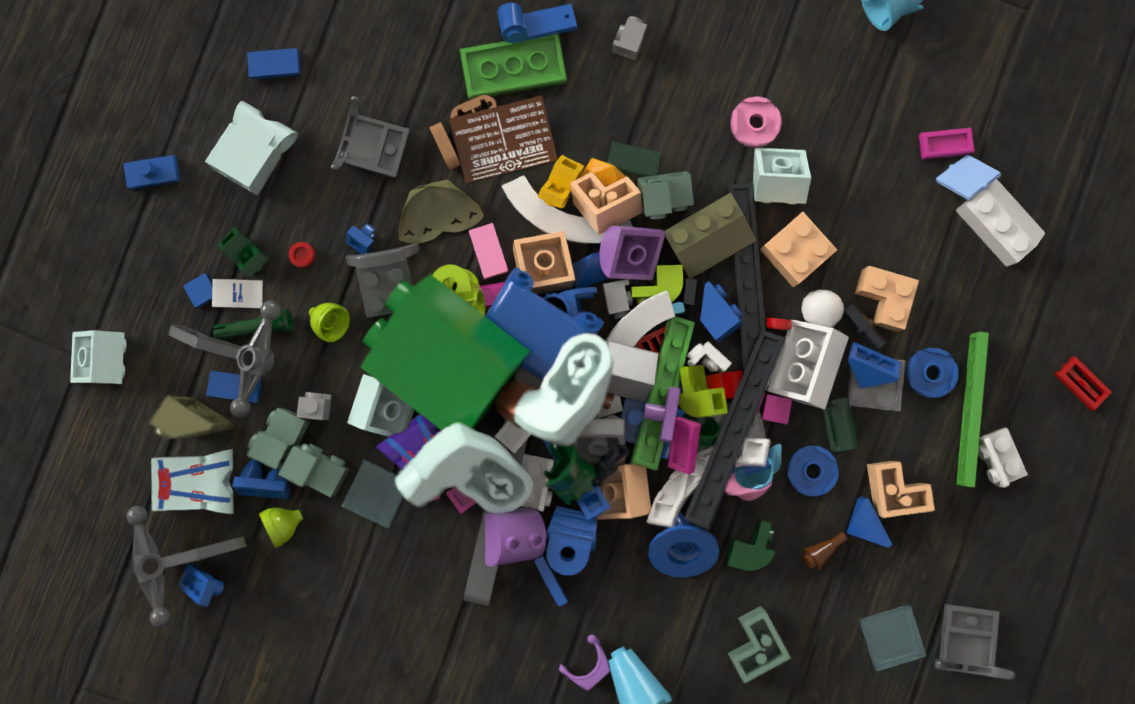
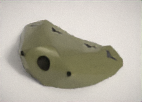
(435, 208)

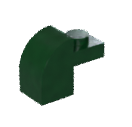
(243, 252)
(754, 554)

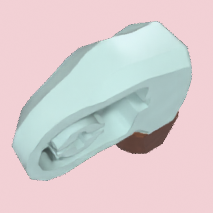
(567, 396)

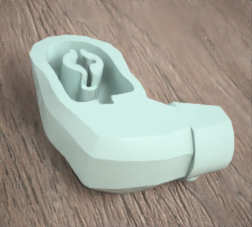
(471, 464)

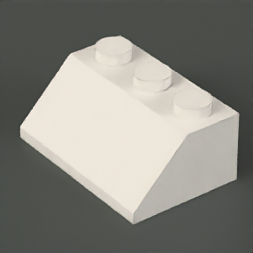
(1001, 223)
(808, 364)

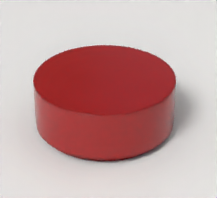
(302, 255)
(776, 323)

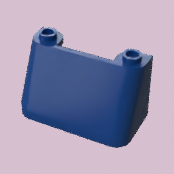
(537, 322)

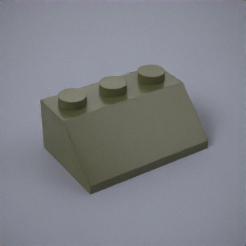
(710, 236)
(188, 418)

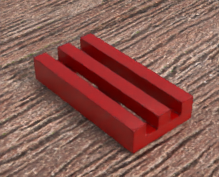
(1067, 368)

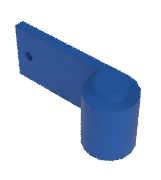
(522, 27)

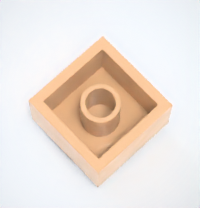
(798, 249)
(546, 261)

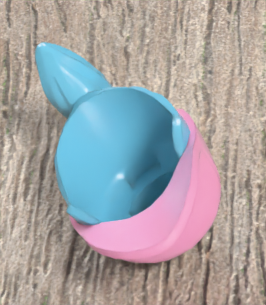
(757, 484)

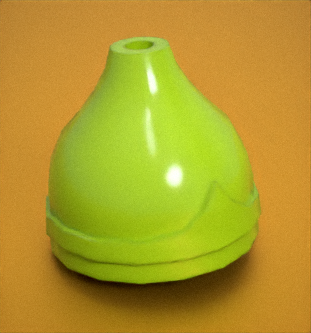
(329, 321)
(280, 524)

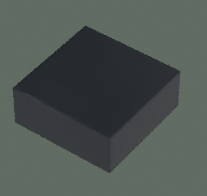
(689, 292)

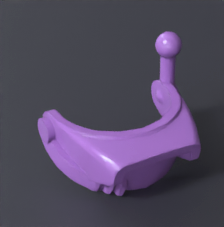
(601, 669)

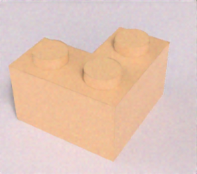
(606, 205)
(893, 293)
(891, 495)

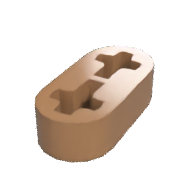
(473, 105)
(445, 146)

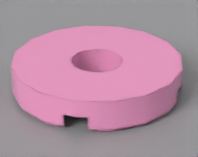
(753, 136)

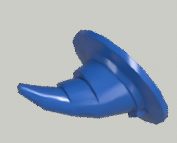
(683, 550)

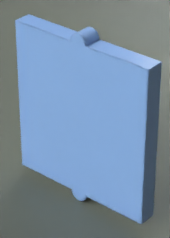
(968, 177)

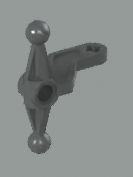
(252, 359)
(153, 583)

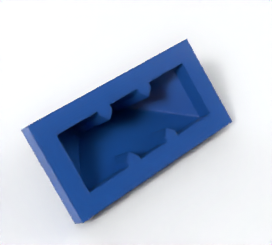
(588, 271)
(872, 367)
(866, 524)

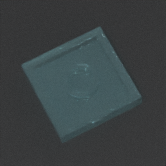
(374, 494)
(892, 638)

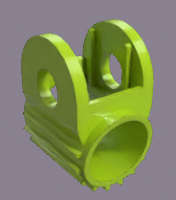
(467, 285)

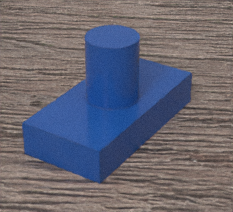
(151, 172)
(633, 417)
(199, 584)

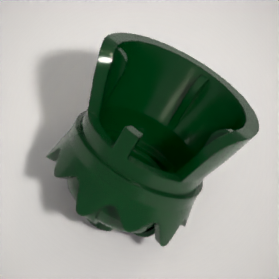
(571, 474)

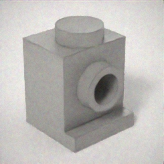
(629, 38)
(617, 298)
(314, 406)

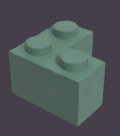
(665, 192)
(277, 441)
(310, 467)
(762, 651)

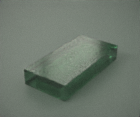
(634, 159)
(840, 425)

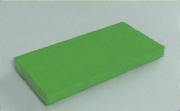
(513, 66)

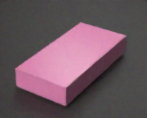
(488, 251)

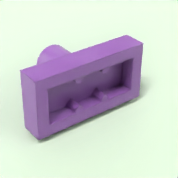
(665, 414)

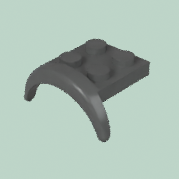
(371, 144)
(380, 275)
(970, 642)

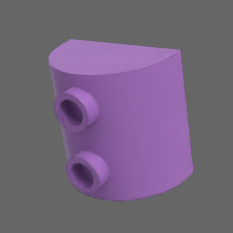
(630, 252)
(514, 536)

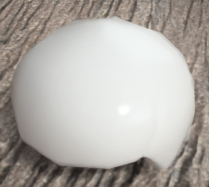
(822, 308)

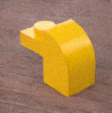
(557, 188)

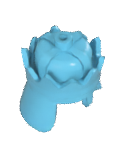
(886, 13)

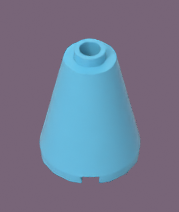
(634, 680)

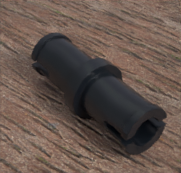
(865, 326)
(609, 463)

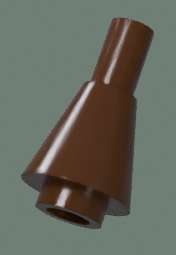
(818, 554)

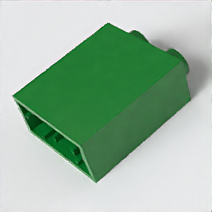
(441, 354)

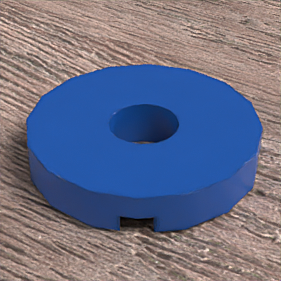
(917, 376)
(827, 474)

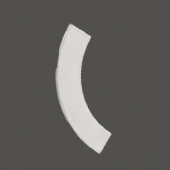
(549, 218)
(633, 327)
(681, 485)

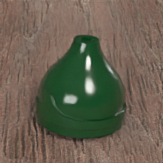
(708, 431)

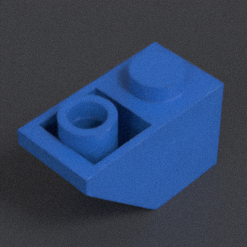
(716, 313)

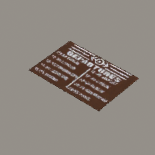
(503, 139)

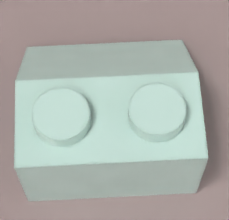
(781, 176)
(97, 357)
(379, 409)

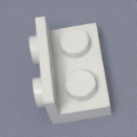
(712, 358)
(1001, 457)
(535, 467)

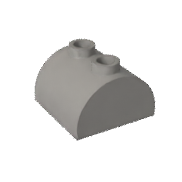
(599, 437)

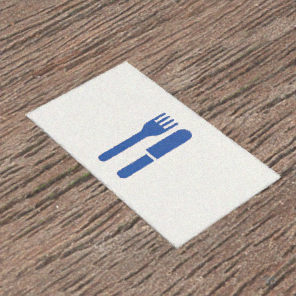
(237, 293)

